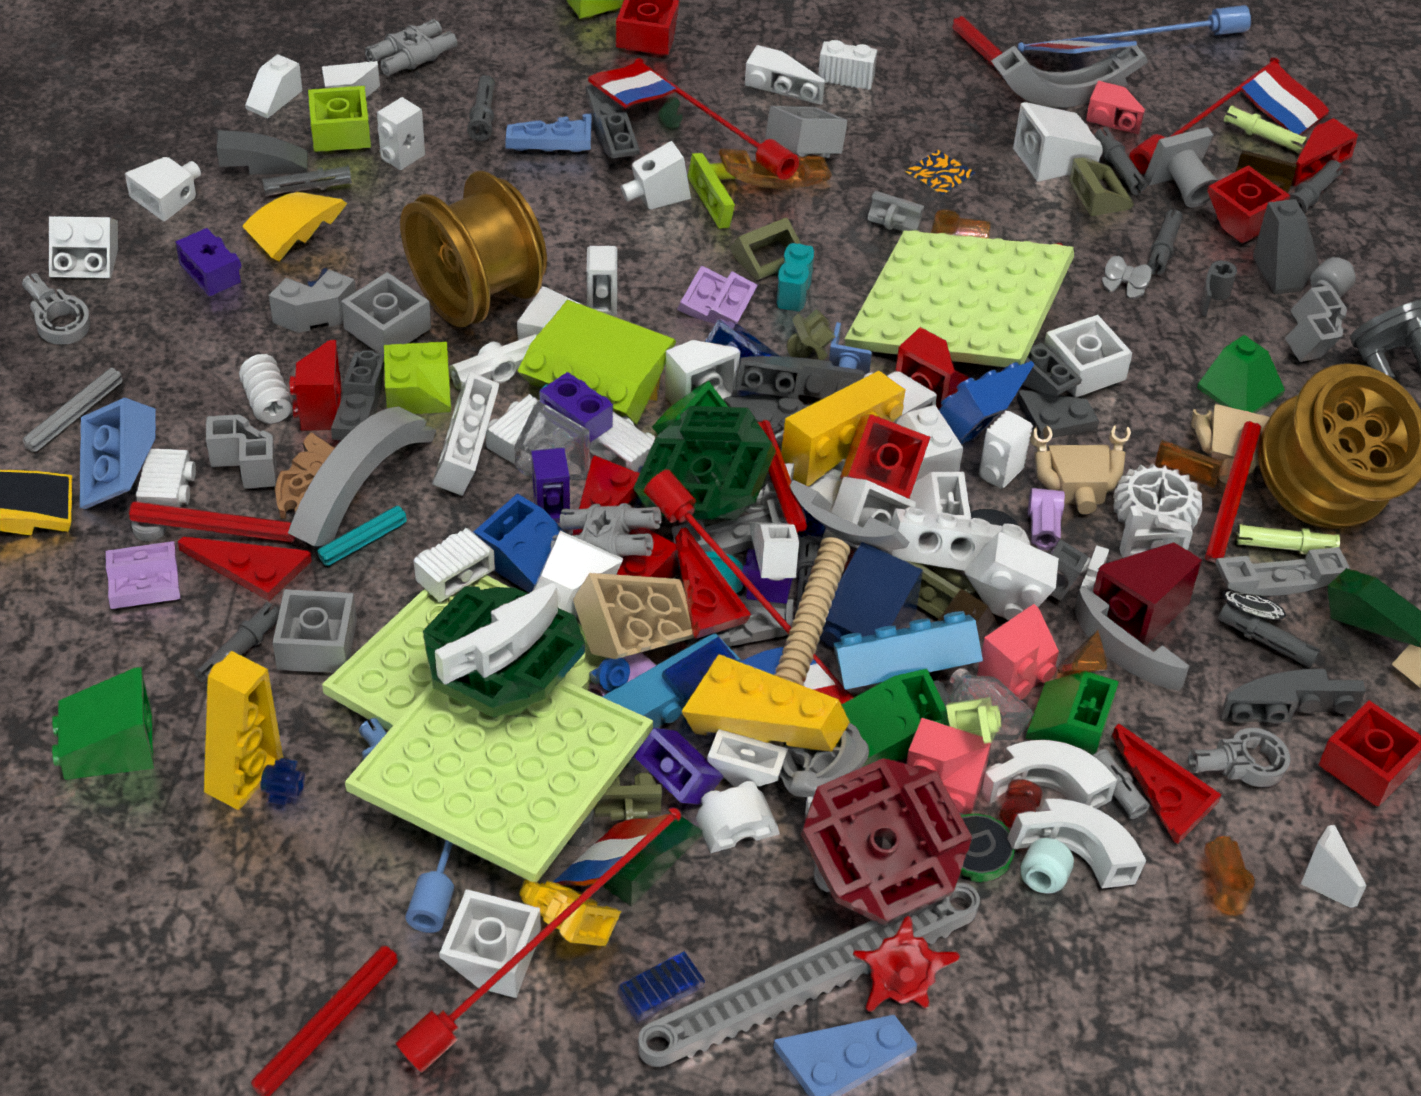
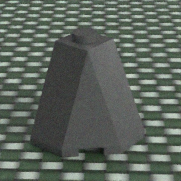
(1285, 248)

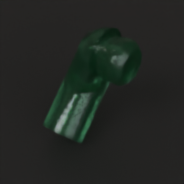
(668, 113)

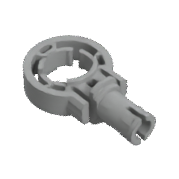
(52, 306)
(1236, 763)

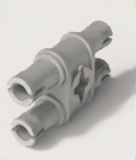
(411, 47)
(610, 527)

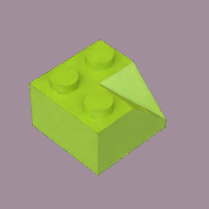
(339, 118)
(417, 377)

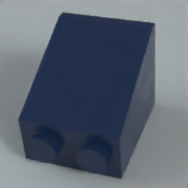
(873, 594)

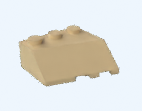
(631, 613)

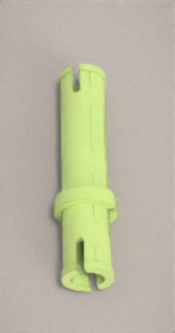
(1265, 129)
(1285, 539)

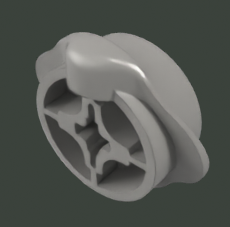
(821, 765)

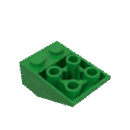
(892, 712)

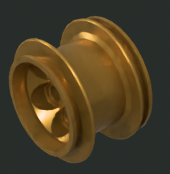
(473, 248)
(1342, 446)

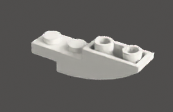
(493, 647)

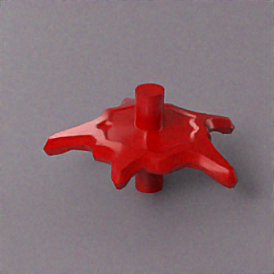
(903, 967)

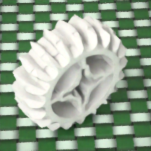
(1146, 486)

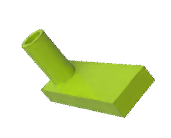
(707, 183)

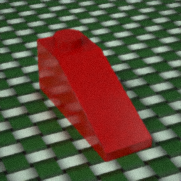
(1326, 143)

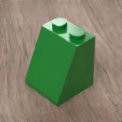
(105, 728)

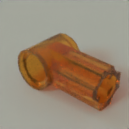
(950, 223)
(1231, 878)

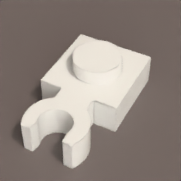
(1091, 567)

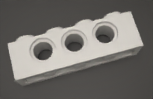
(466, 434)
(946, 528)

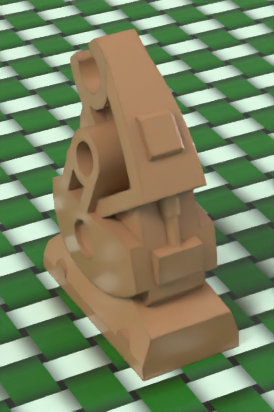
(294, 482)

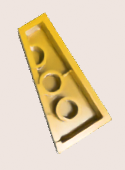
(824, 431)
(764, 707)
(239, 730)

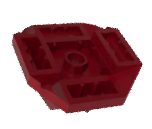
(909, 812)

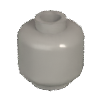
(1334, 272)

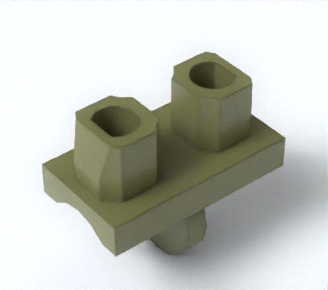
(812, 333)
(631, 801)

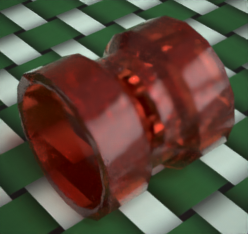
(1020, 798)

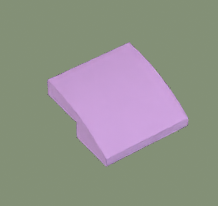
(717, 297)
(142, 575)

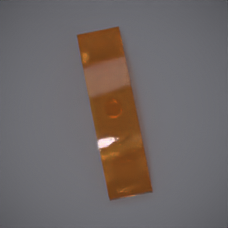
(810, 171)

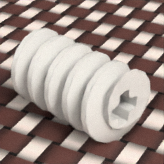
(265, 389)

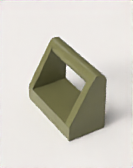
(1097, 200)
(745, 244)
(940, 587)

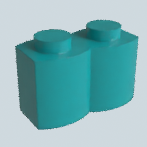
(795, 277)

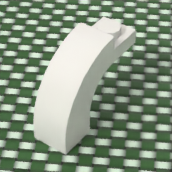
(1055, 766)
(1088, 833)

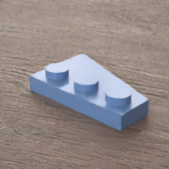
(549, 137)
(845, 1055)

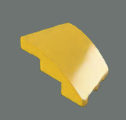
(289, 219)

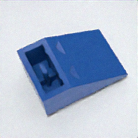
(982, 400)
(520, 540)

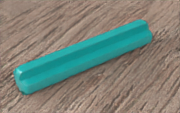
(362, 535)

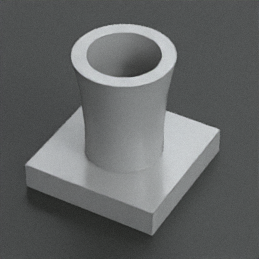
(1181, 160)

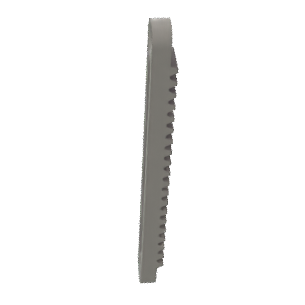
(792, 982)

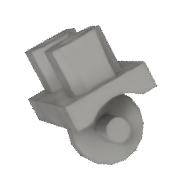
(895, 212)

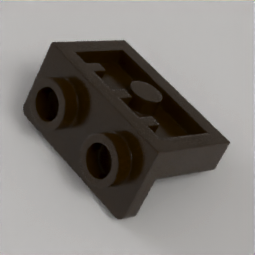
(1275, 170)

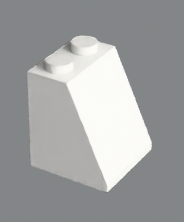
(1051, 139)

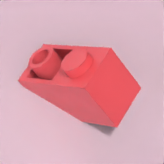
(1115, 108)

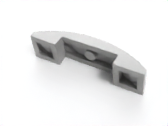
(873, 533)
(736, 535)
(1282, 577)
(1156, 667)

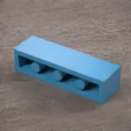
(905, 650)
(650, 693)

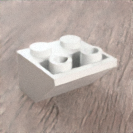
(82, 246)
(942, 494)

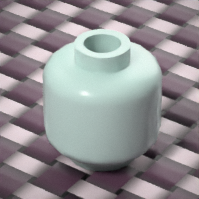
(1047, 865)

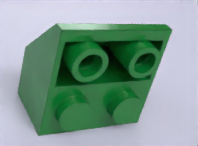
(1074, 710)

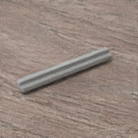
(72, 410)

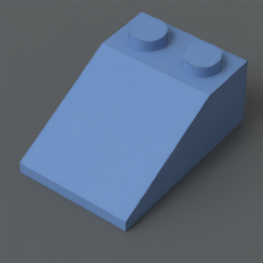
(114, 449)

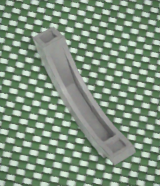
(1070, 87)
(349, 467)

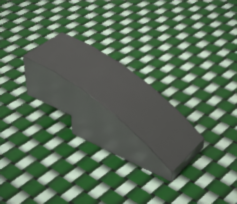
(260, 153)

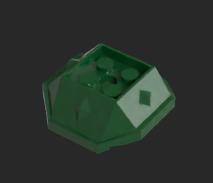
(716, 456)
(520, 682)

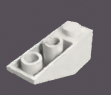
(783, 75)
(775, 549)

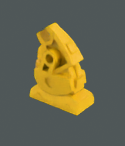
(586, 925)

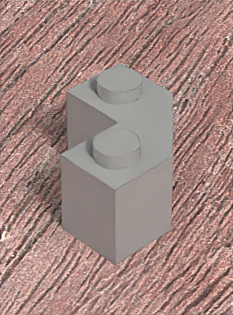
(302, 306)
(1318, 323)
(236, 442)

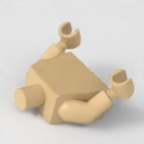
(1222, 432)
(1080, 470)

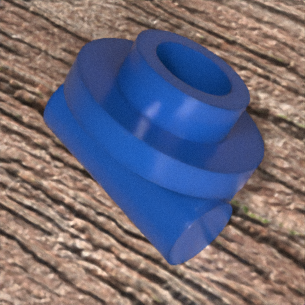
(611, 673)

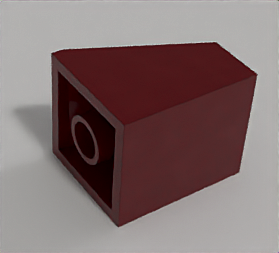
(1148, 588)

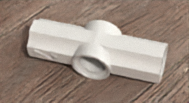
(492, 362)

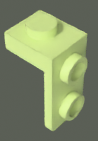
(975, 717)

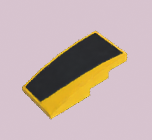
(34, 500)

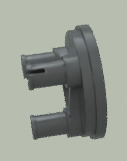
(1387, 331)

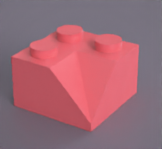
(1020, 653)
(956, 757)

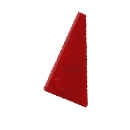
(607, 485)
(254, 567)
(709, 597)
(1172, 790)

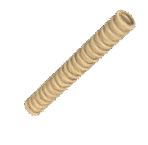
(812, 612)

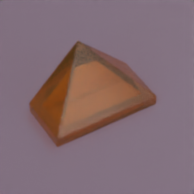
(1196, 465)
(1087, 657)

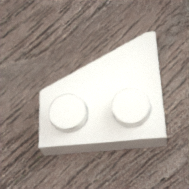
(1150, 530)

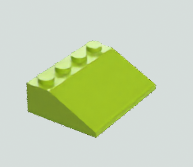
(603, 352)

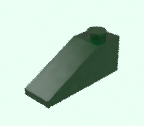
(1373, 607)
(653, 861)

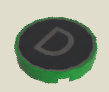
(989, 849)

